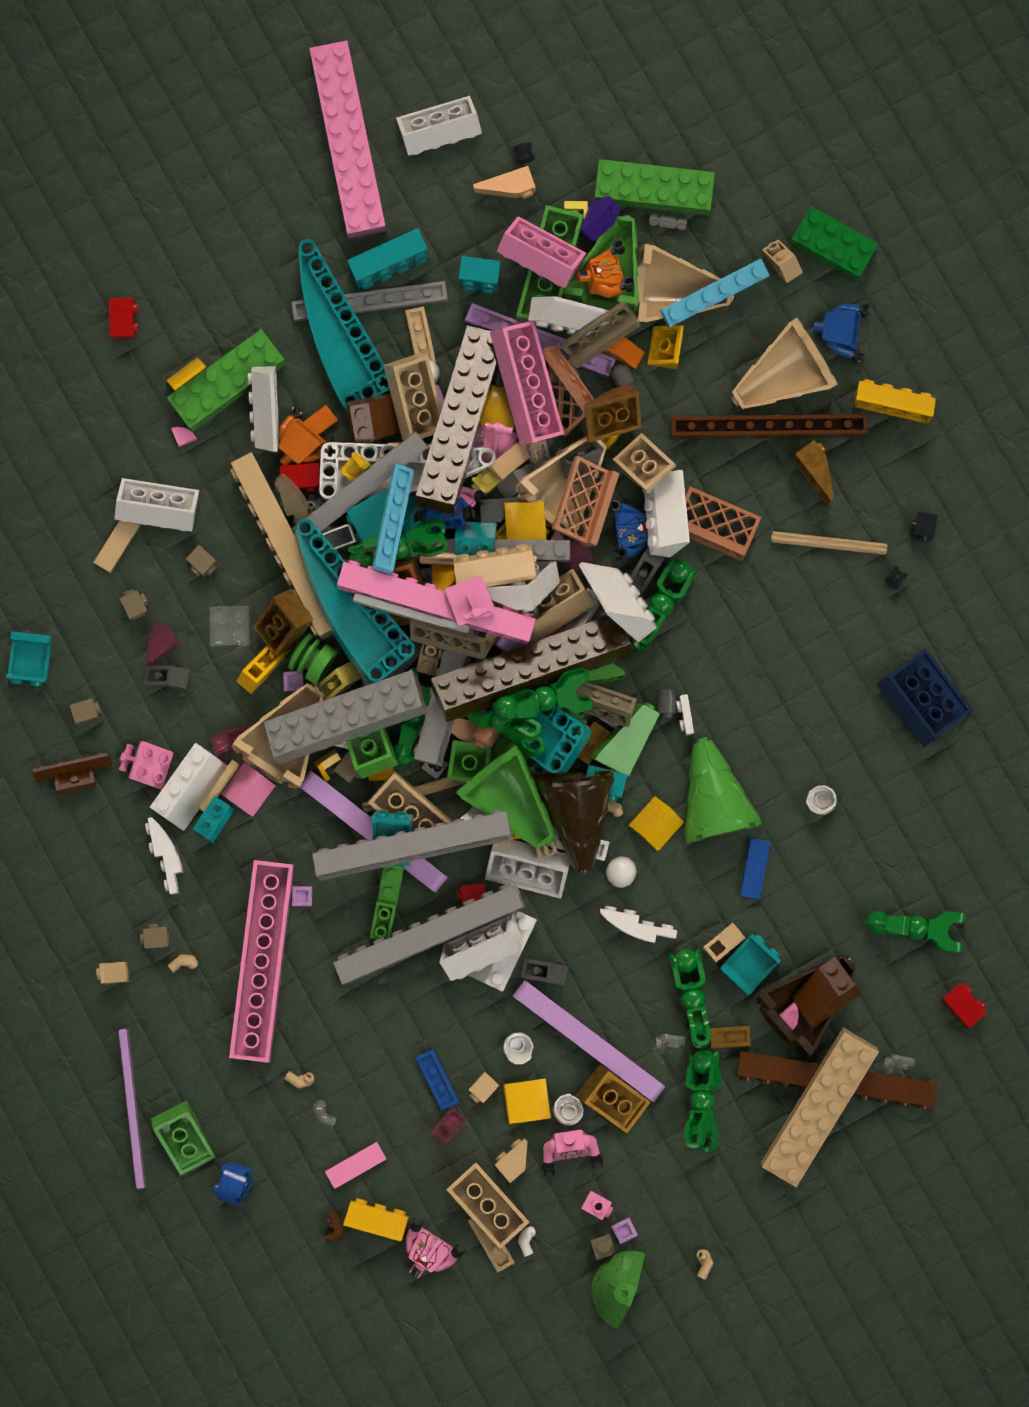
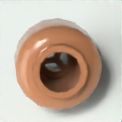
(484, 737)

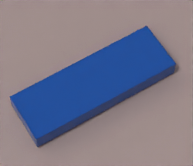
(755, 868)
(437, 1079)

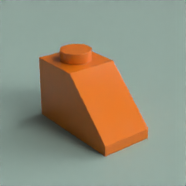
(625, 352)

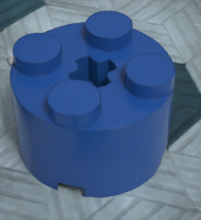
(234, 1183)

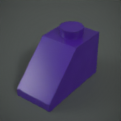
(599, 217)

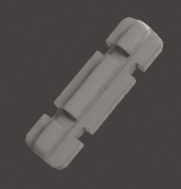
(668, 222)

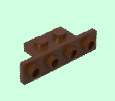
(73, 774)

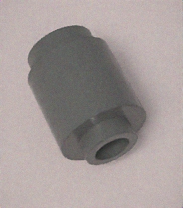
(621, 376)
(666, 703)

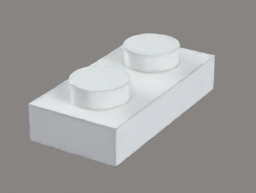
(686, 724)

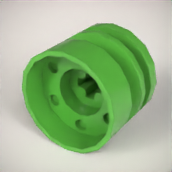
(312, 659)

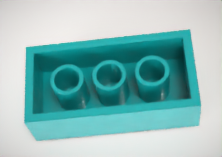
(388, 259)

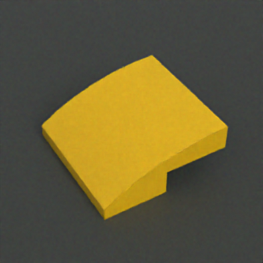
(186, 374)
(498, 408)
(525, 520)
(527, 1101)

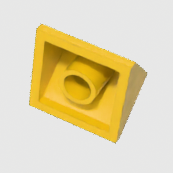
(665, 346)
(656, 823)

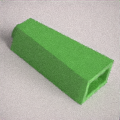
(625, 744)

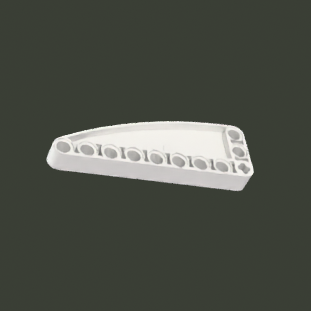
(337, 460)

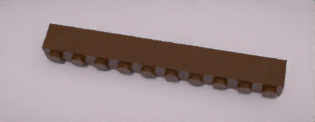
(769, 426)
(872, 1085)

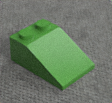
(372, 753)
(182, 1137)

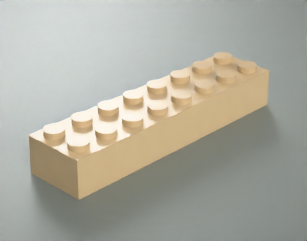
(819, 1107)

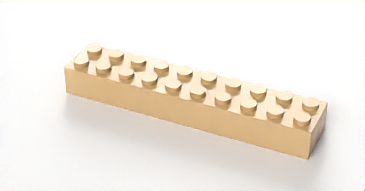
(279, 537)

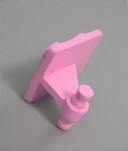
(497, 438)
(470, 600)
(149, 764)

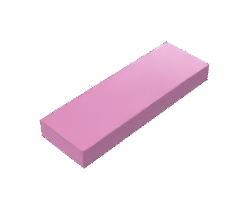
(355, 1165)

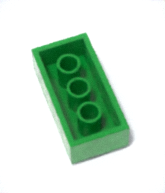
(834, 243)

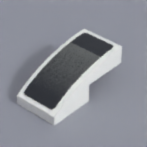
(339, 537)

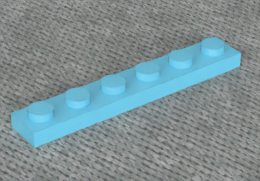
(714, 293)
(393, 519)

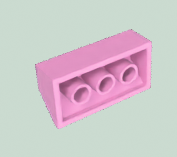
(541, 252)

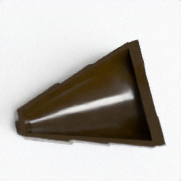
(578, 813)
(779, 997)

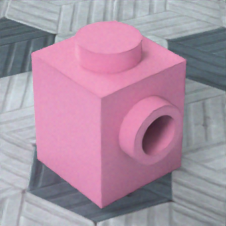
(597, 1205)

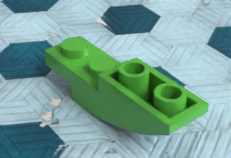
(387, 902)

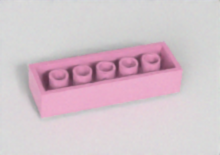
(527, 383)

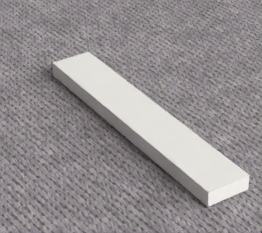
(407, 613)

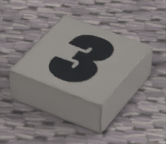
(433, 770)

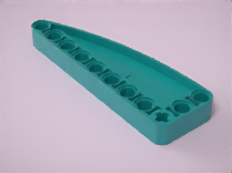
(338, 350)
(352, 625)
(558, 738)

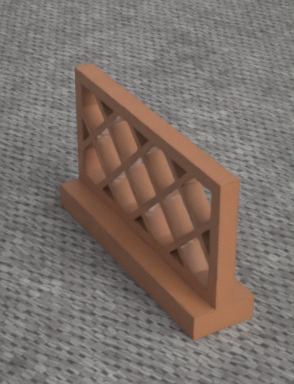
(568, 381)
(597, 510)
(714, 540)

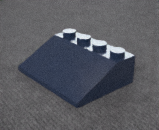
(924, 697)

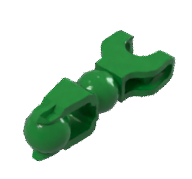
(417, 542)
(663, 602)
(561, 694)
(517, 730)
(410, 731)
(918, 927)
(693, 997)
(702, 1100)

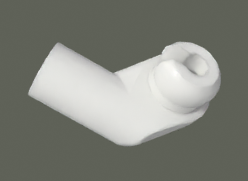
(524, 1239)

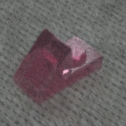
(448, 1126)

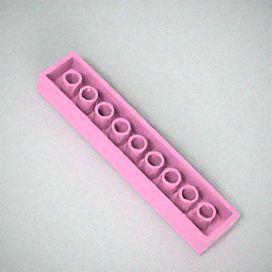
(347, 139)
(429, 600)
(262, 961)

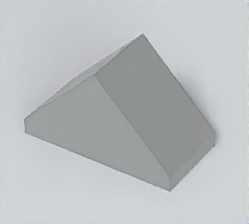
(508, 485)

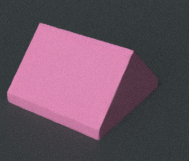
(248, 789)

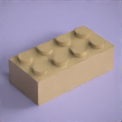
(414, 395)
(399, 795)
(487, 1206)

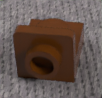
(335, 1223)

